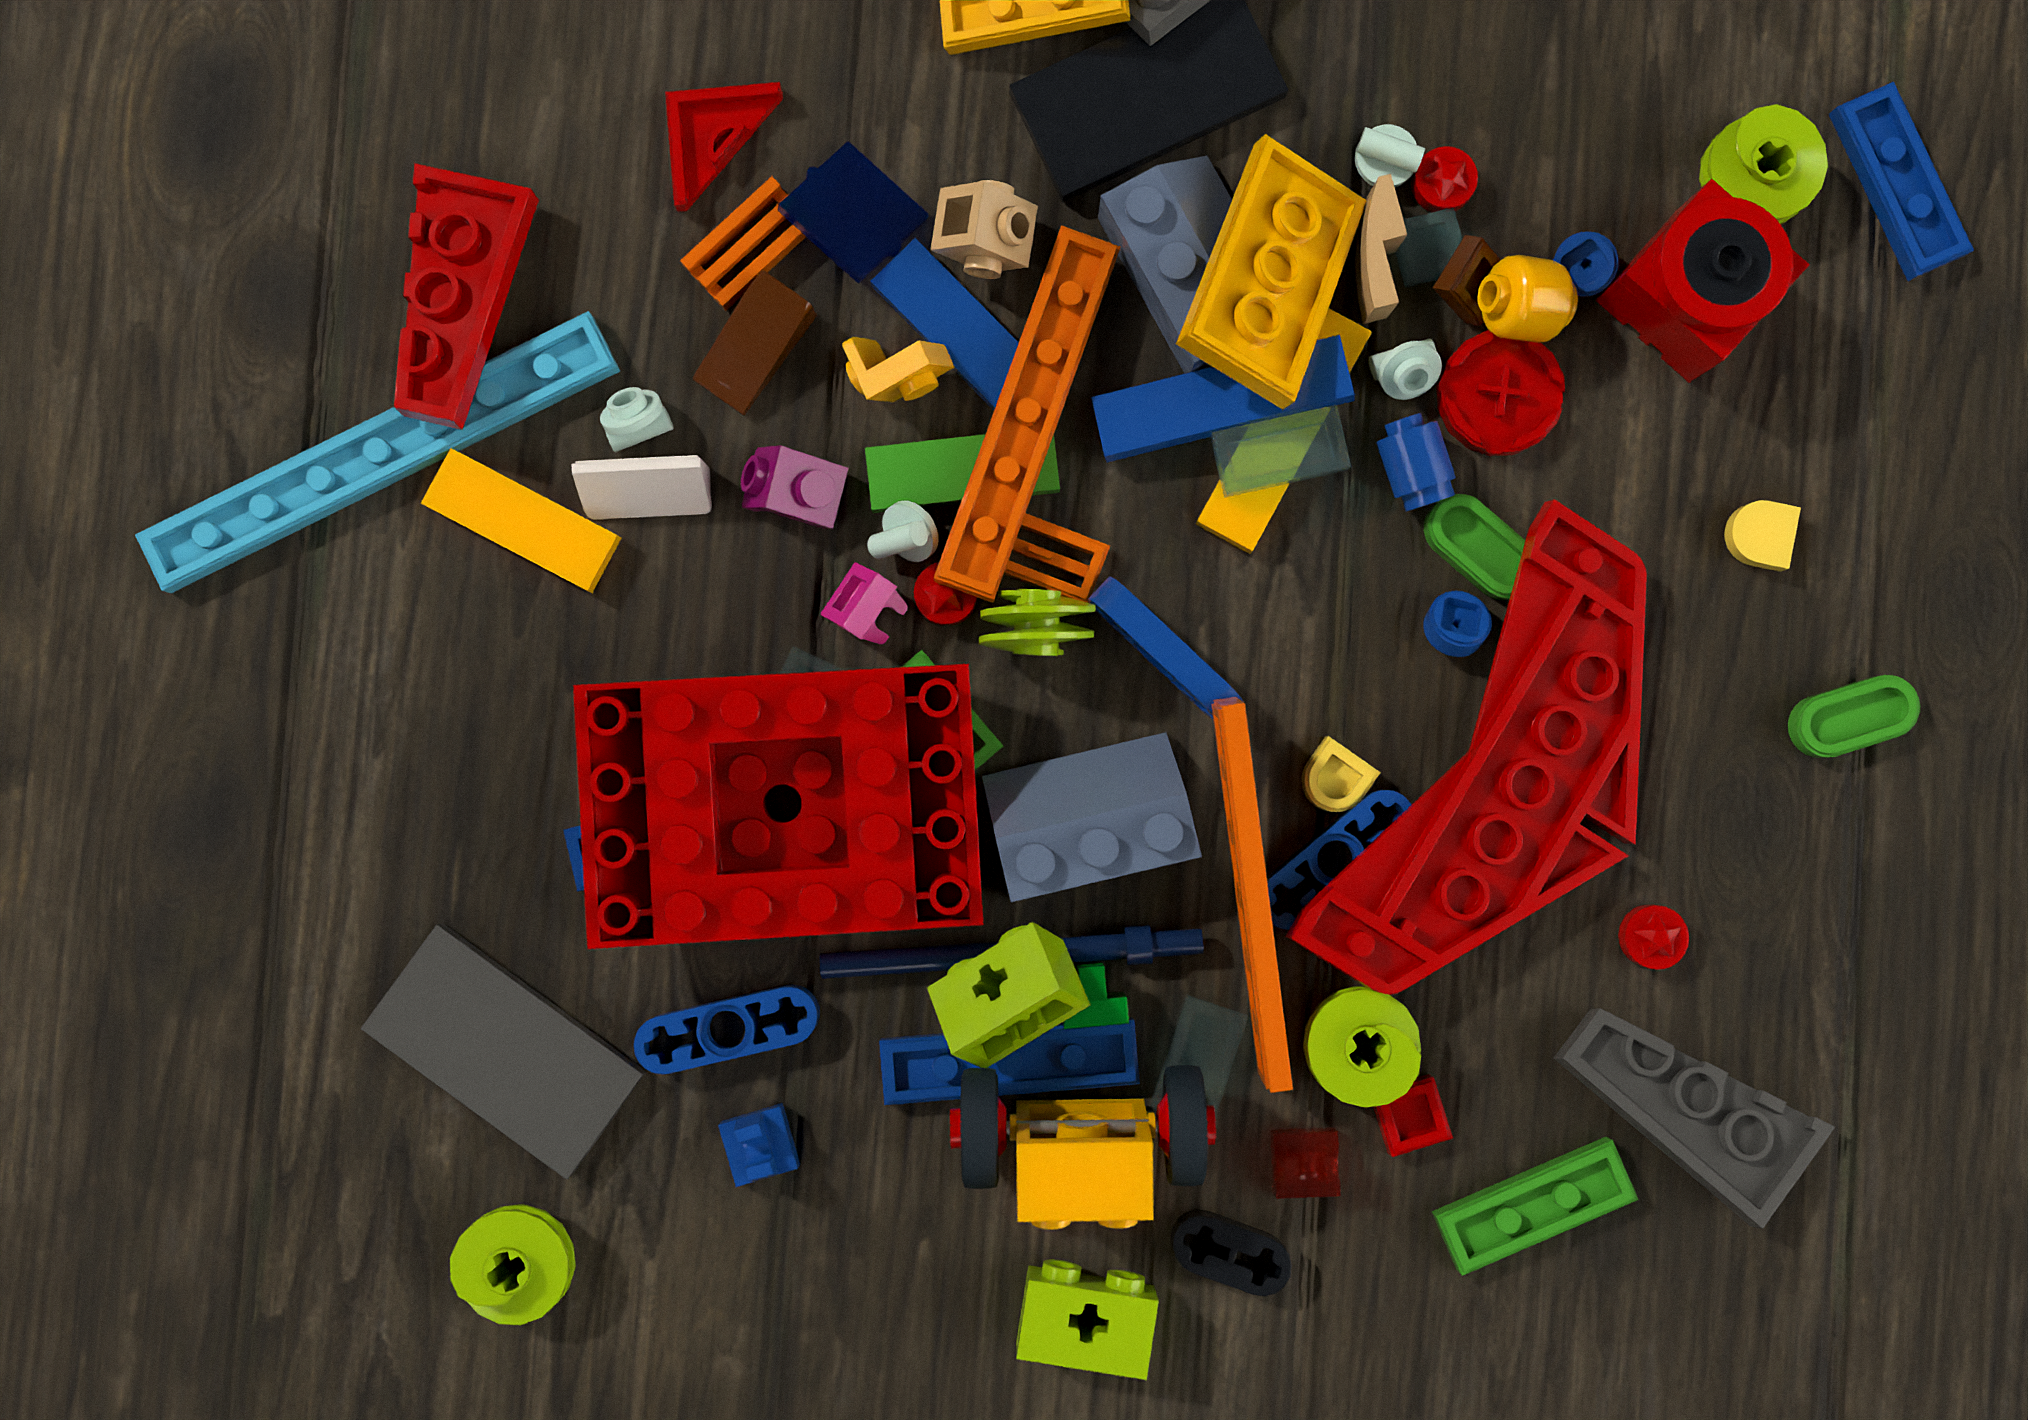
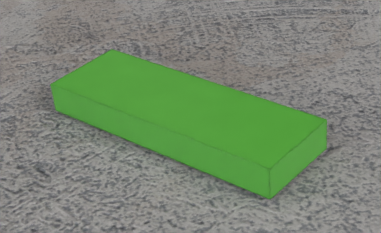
(935, 472)
(1534, 1205)

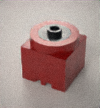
(1705, 280)

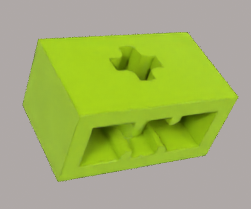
(1007, 995)
(1116, 1339)

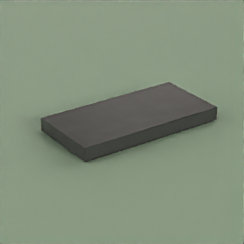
(503, 1050)

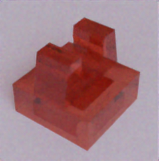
(1305, 1163)

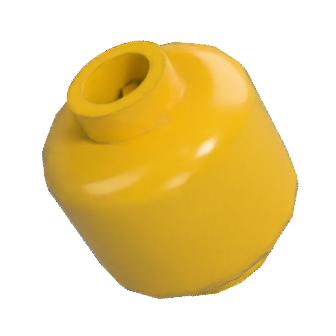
(1529, 299)

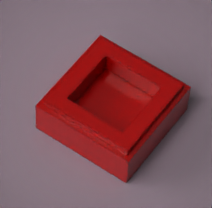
(1414, 1118)

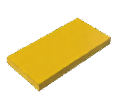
(1272, 273)

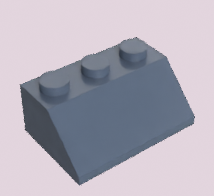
(1166, 236)
(1090, 817)

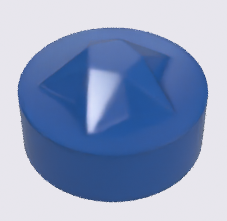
(1590, 261)
(1457, 623)

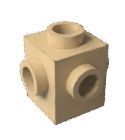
(984, 228)

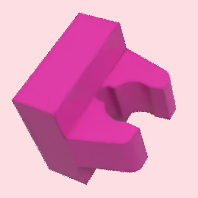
(860, 601)

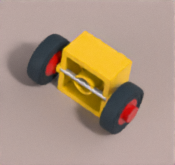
(1084, 1153)

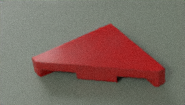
(710, 129)

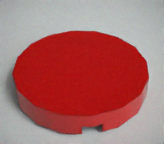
(1500, 394)

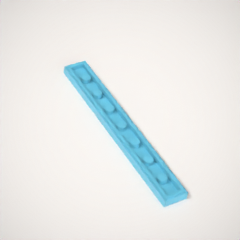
(371, 457)

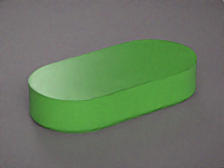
(1475, 543)
(1854, 716)

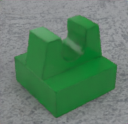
(1104, 1007)

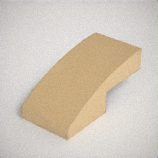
(1378, 235)

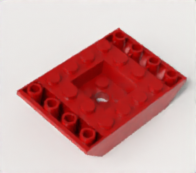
(682, 824)

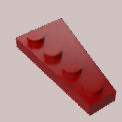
(461, 271)

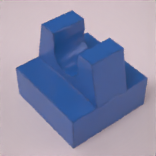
(759, 1145)

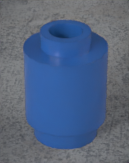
(1416, 462)

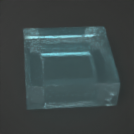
(1428, 246)

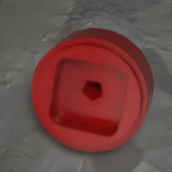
(1444, 179)
(941, 603)
(1653, 936)

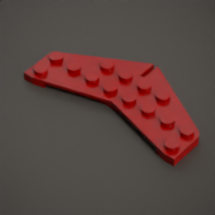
(1545, 753)

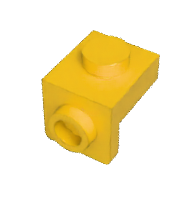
(905, 374)

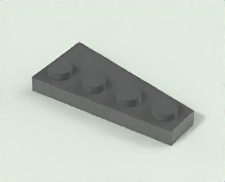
(1717, 1129)

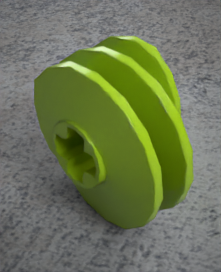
(1781, 143)
(1035, 622)
(1395, 1049)
(513, 1296)

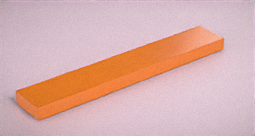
(1026, 414)
(1252, 893)

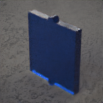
(852, 212)

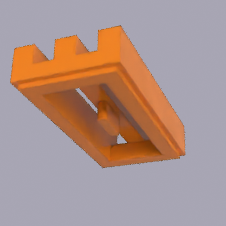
(727, 231)
(1067, 537)

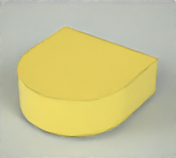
(1763, 534)
(1336, 777)

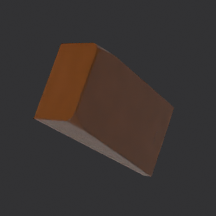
(754, 342)

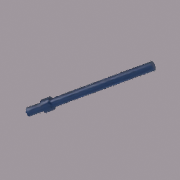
(1136, 945)

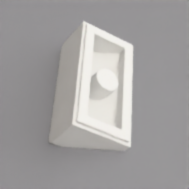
(643, 487)

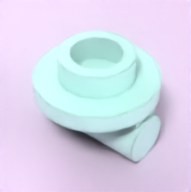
(1387, 151)
(1407, 369)
(634, 417)
(906, 532)

